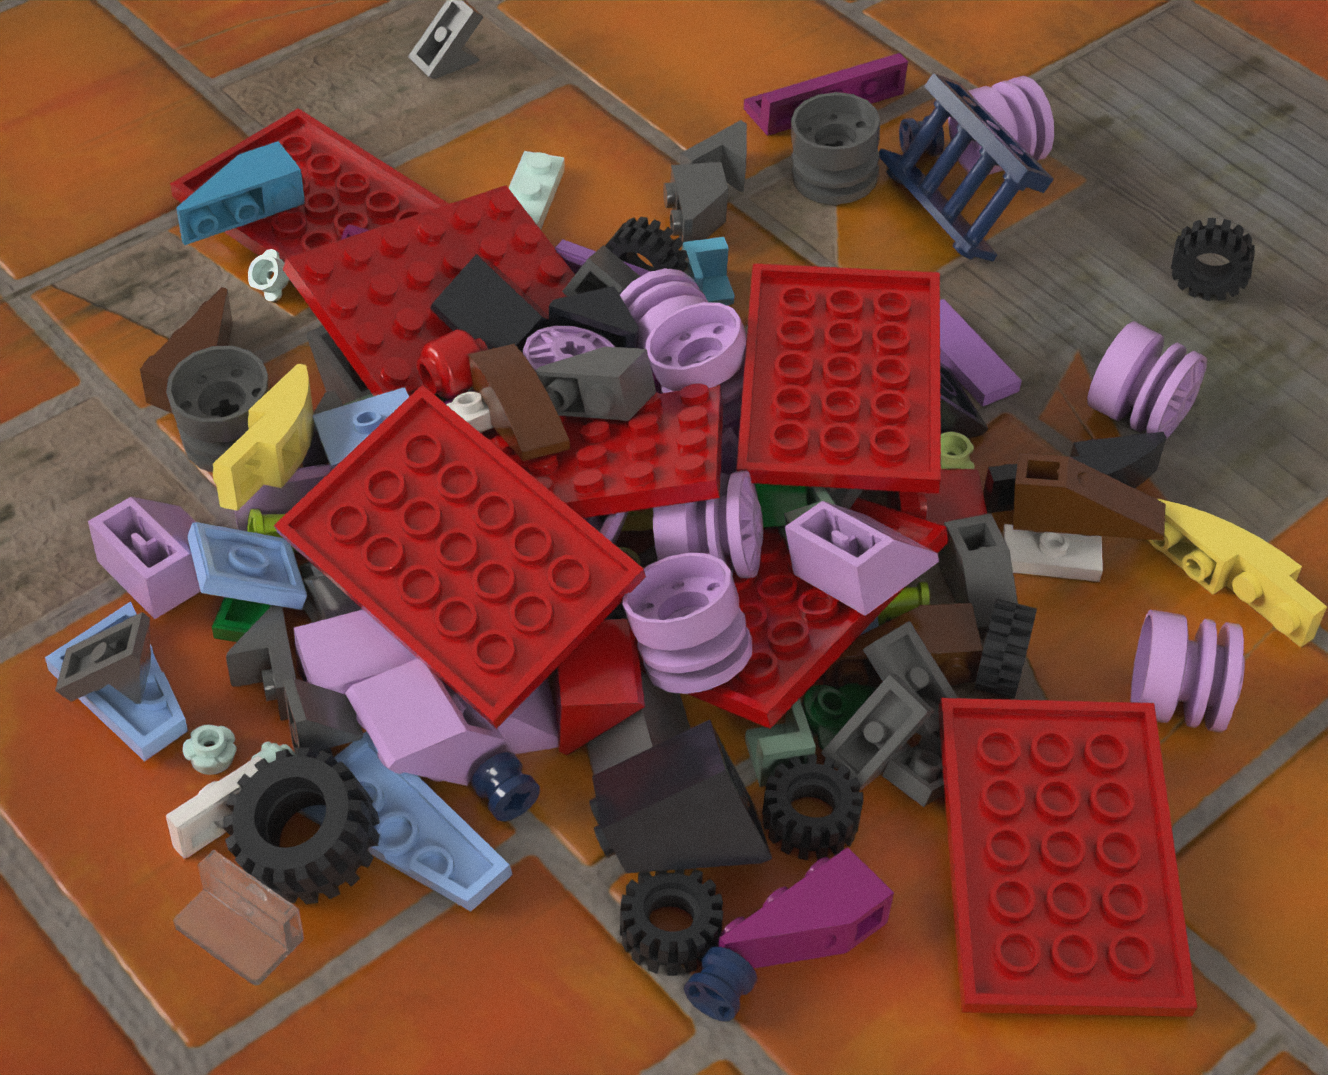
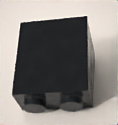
(678, 808)

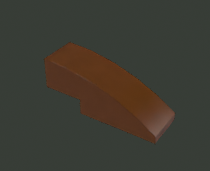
(517, 402)

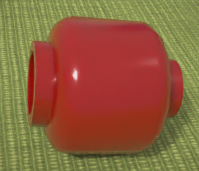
(446, 363)

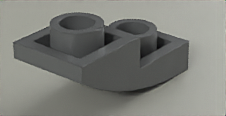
(919, 770)

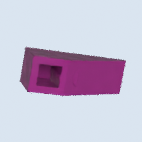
(816, 917)

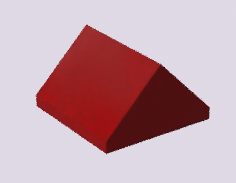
(597, 685)

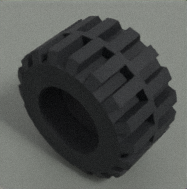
(274, 797)

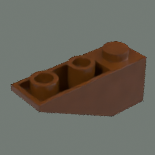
(206, 328)
(1073, 498)
(946, 631)

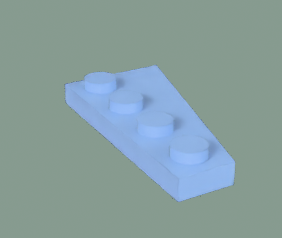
(421, 831)

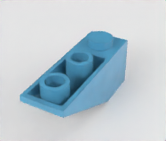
(241, 193)

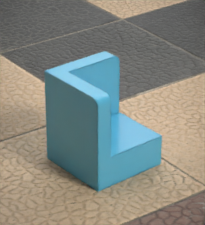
(708, 268)

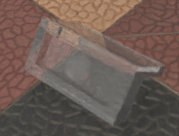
(240, 920)

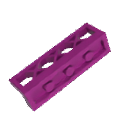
(870, 81)

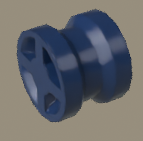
(908, 130)
(505, 786)
(720, 983)

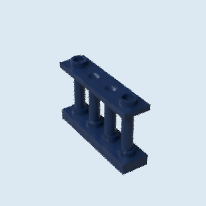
(996, 149)

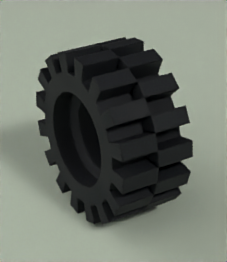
(1215, 240)
(649, 242)
(1005, 648)
(816, 782)
(666, 946)

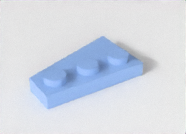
(141, 726)

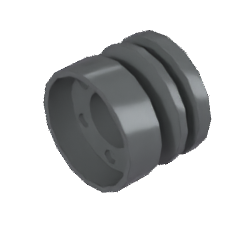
(835, 148)
(212, 399)

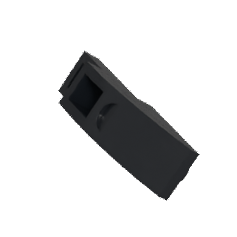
(1124, 458)

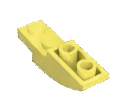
(274, 444)
(1230, 556)

